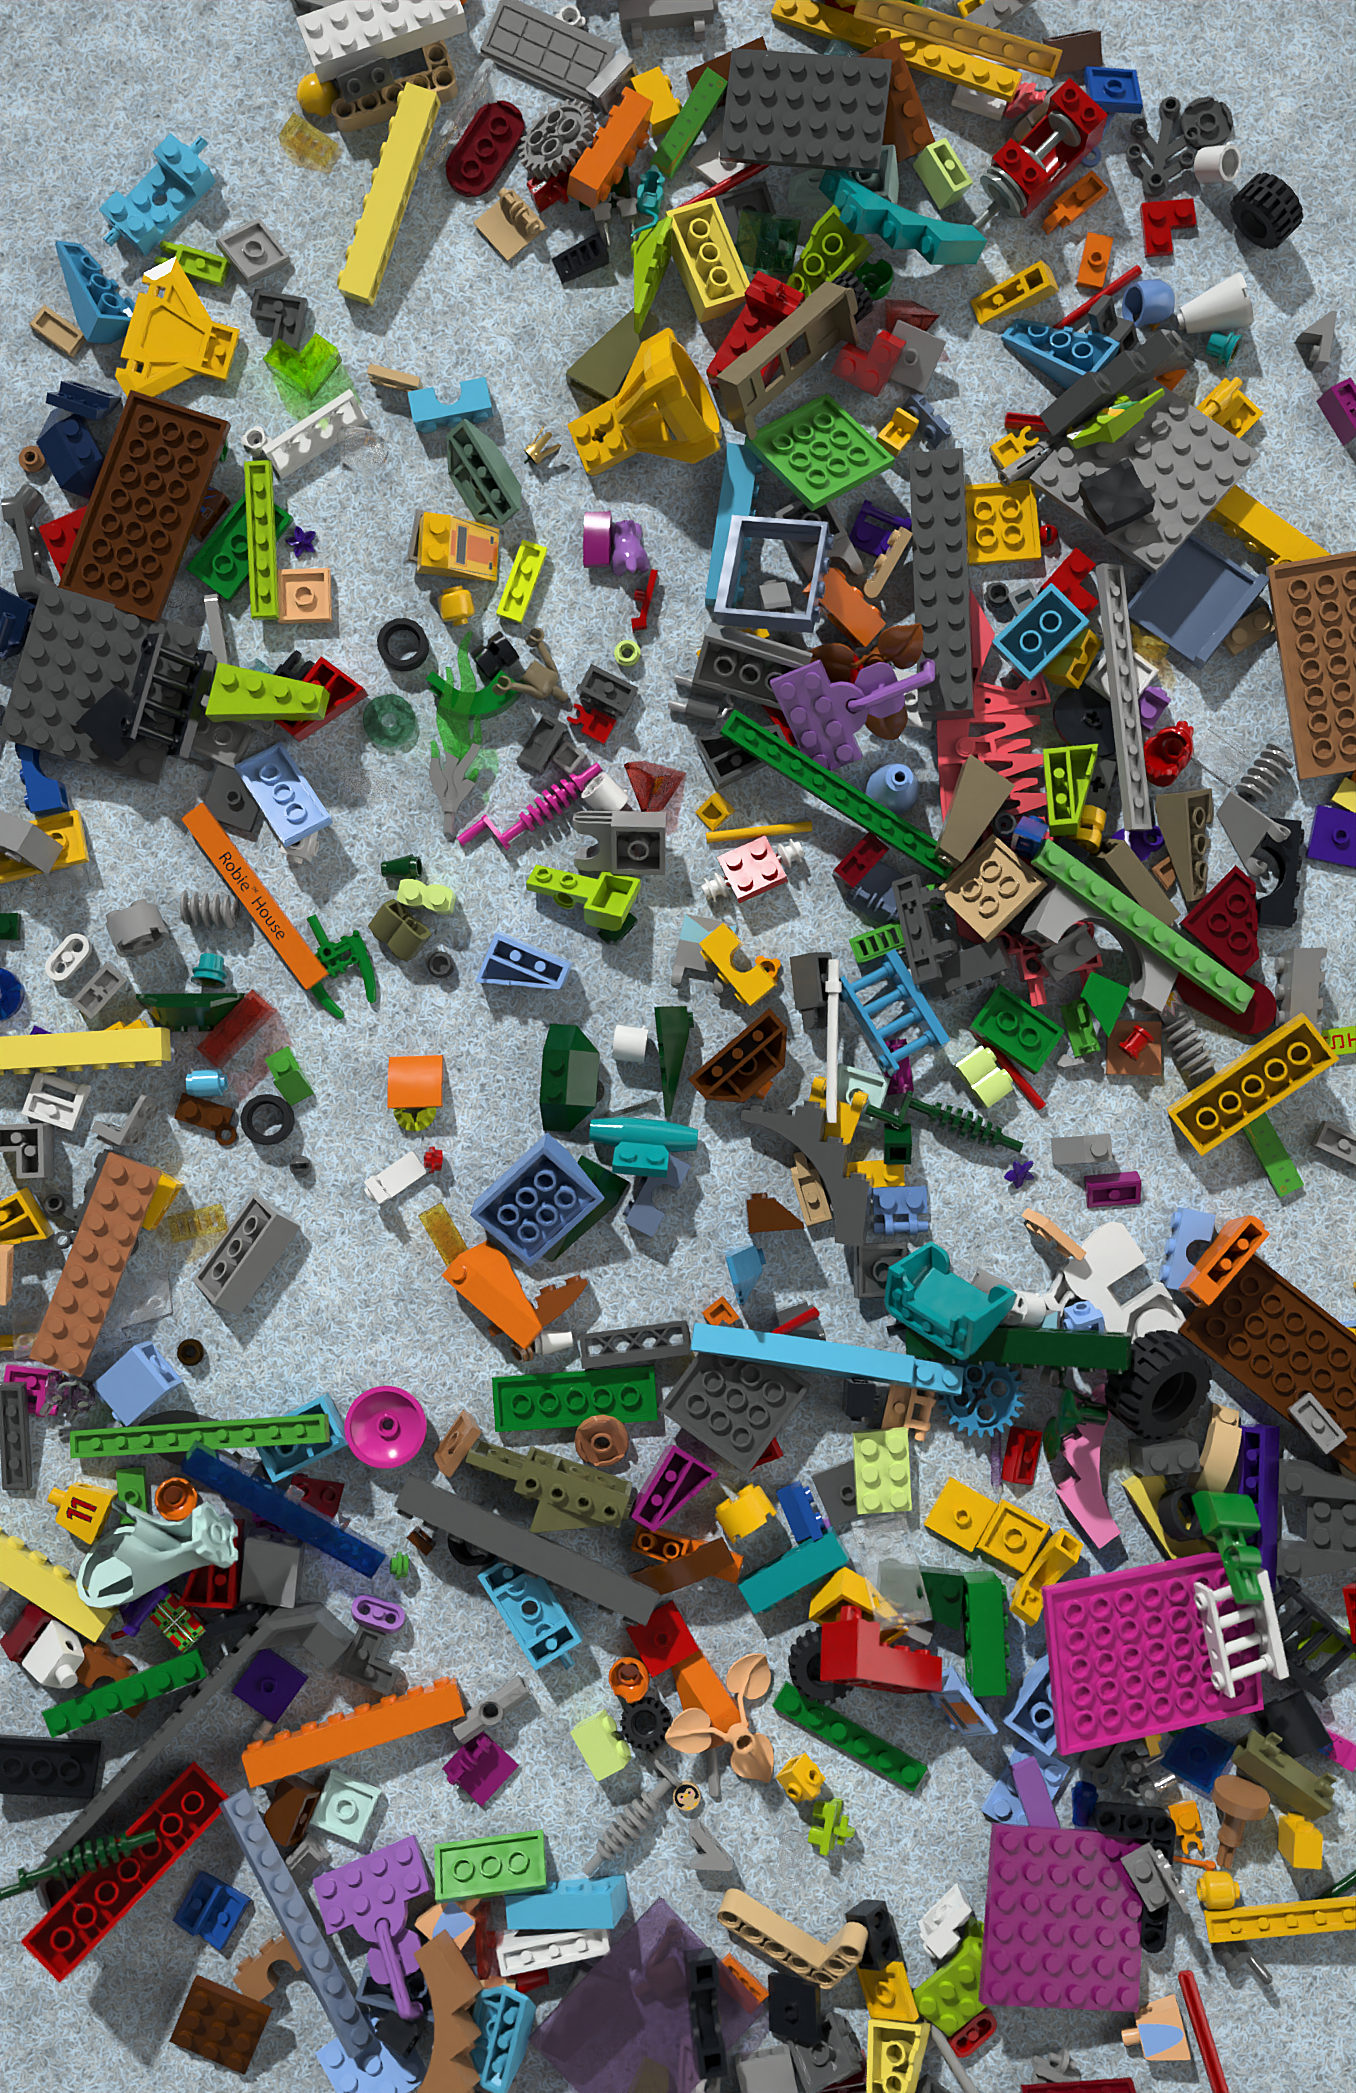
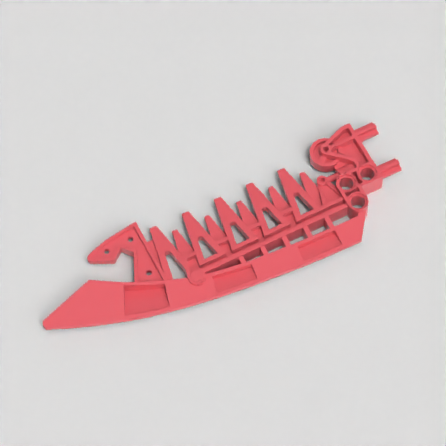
(954, 748)

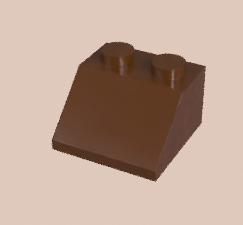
(768, 1215)

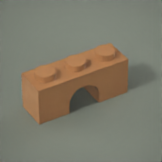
(256, 1974)

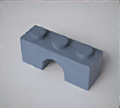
(643, 1213)

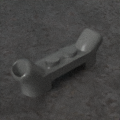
(19, 513)

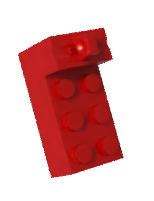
(765, 308)
(858, 1659)

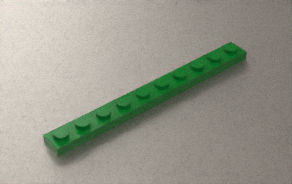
(834, 792)

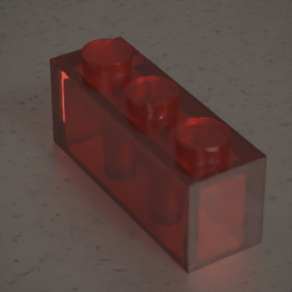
(236, 1028)

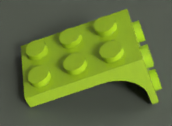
(952, 1992)

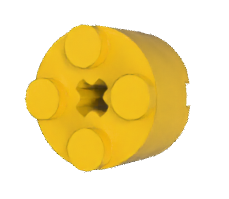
(745, 1512)

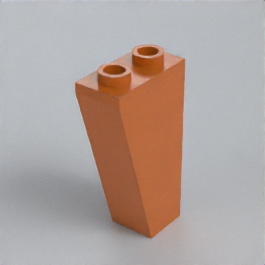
(1223, 1259)

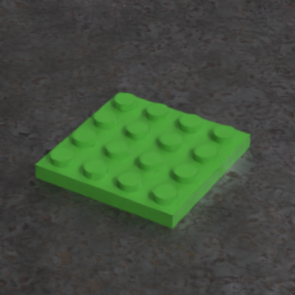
(819, 451)

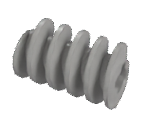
(1263, 774)
(209, 911)
(1189, 1046)

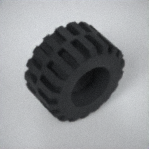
(1266, 211)
(807, 1684)

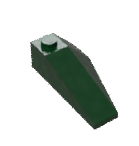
(610, 1186)

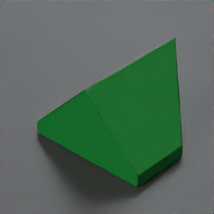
(1104, 999)

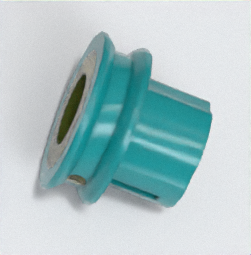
(1224, 347)
(209, 972)

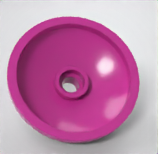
(370, 1438)

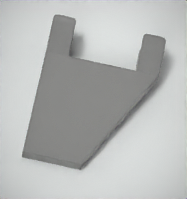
(1247, 829)

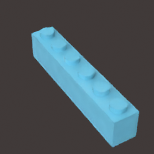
(735, 499)

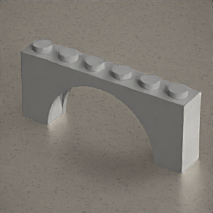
(1059, 909)

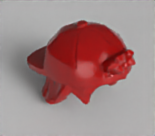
(1168, 753)

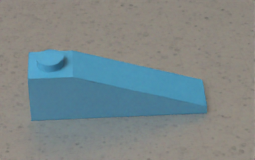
(96, 303)
(1059, 352)
(745, 1269)

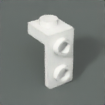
(394, 1178)

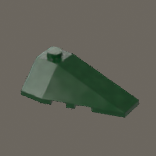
(672, 1040)

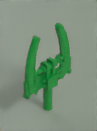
(330, 954)

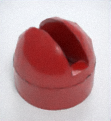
(1043, 535)

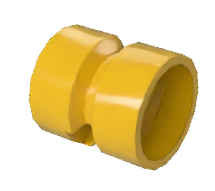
(1090, 829)

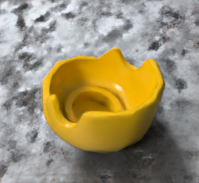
(316, 96)

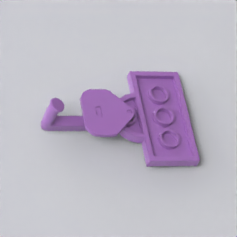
(819, 710)
(375, 1890)

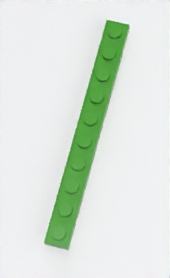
(1142, 926)
(214, 1434)

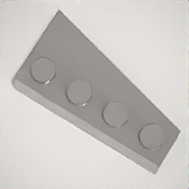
(27, 843)
(1299, 984)

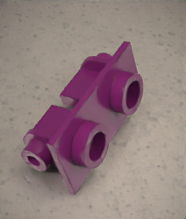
(902, 1079)

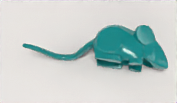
(650, 196)

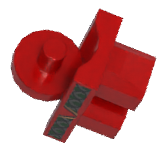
(550, 190)

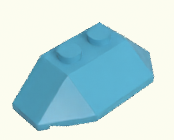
(505, 2025)

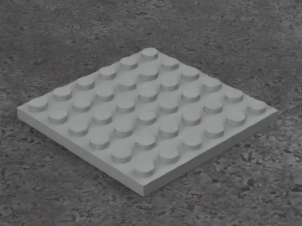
(1179, 460)

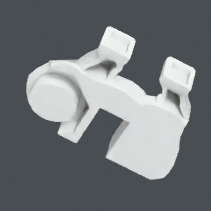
(1108, 1258)

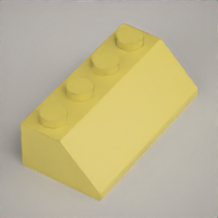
(707, 259)

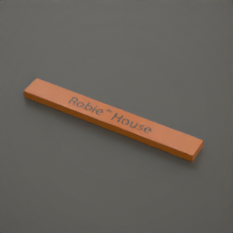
(255, 896)

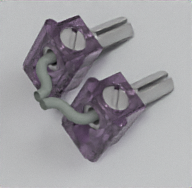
(58, 1391)

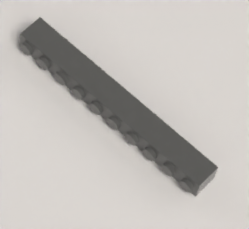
(526, 1549)

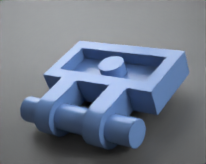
(900, 1200)

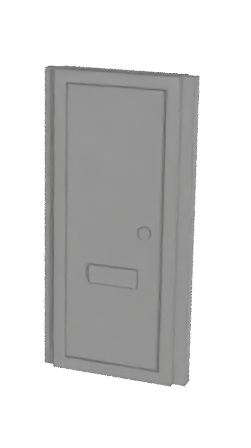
(545, 49)

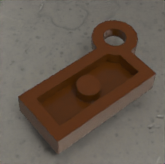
(207, 1115)

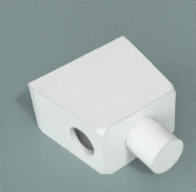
(55, 1656)

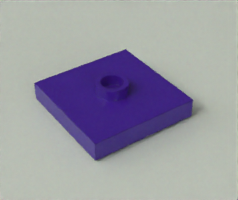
(1333, 837)
(270, 1684)

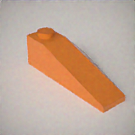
(491, 1286)
(703, 1689)

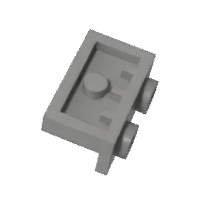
(1068, 953)

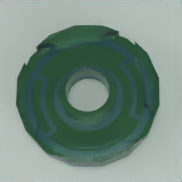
(393, 735)

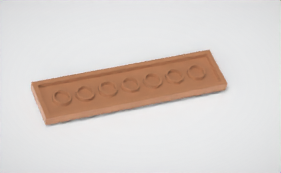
(95, 1264)

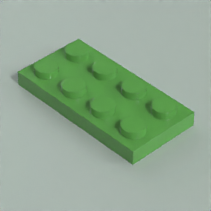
(490, 1866)

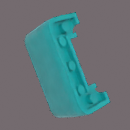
(942, 1304)

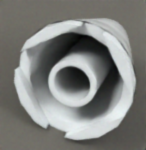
(1218, 308)

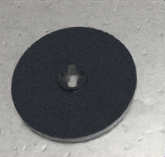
(1072, 717)

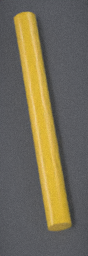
(755, 832)

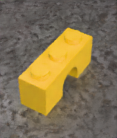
(720, 949)

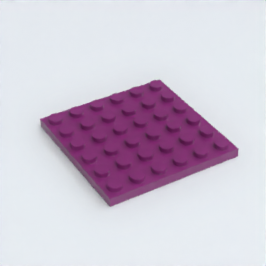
(1060, 1920)

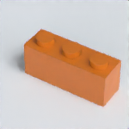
(848, 610)

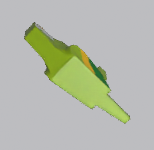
(1113, 421)

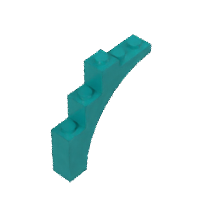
(900, 228)

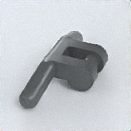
(1245, 1955)

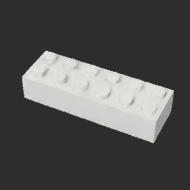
(364, 30)

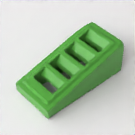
(855, 945)

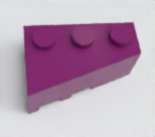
(669, 1487)

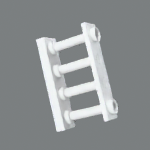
(1266, 1635)

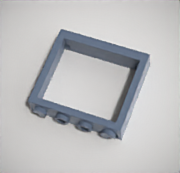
(772, 529)

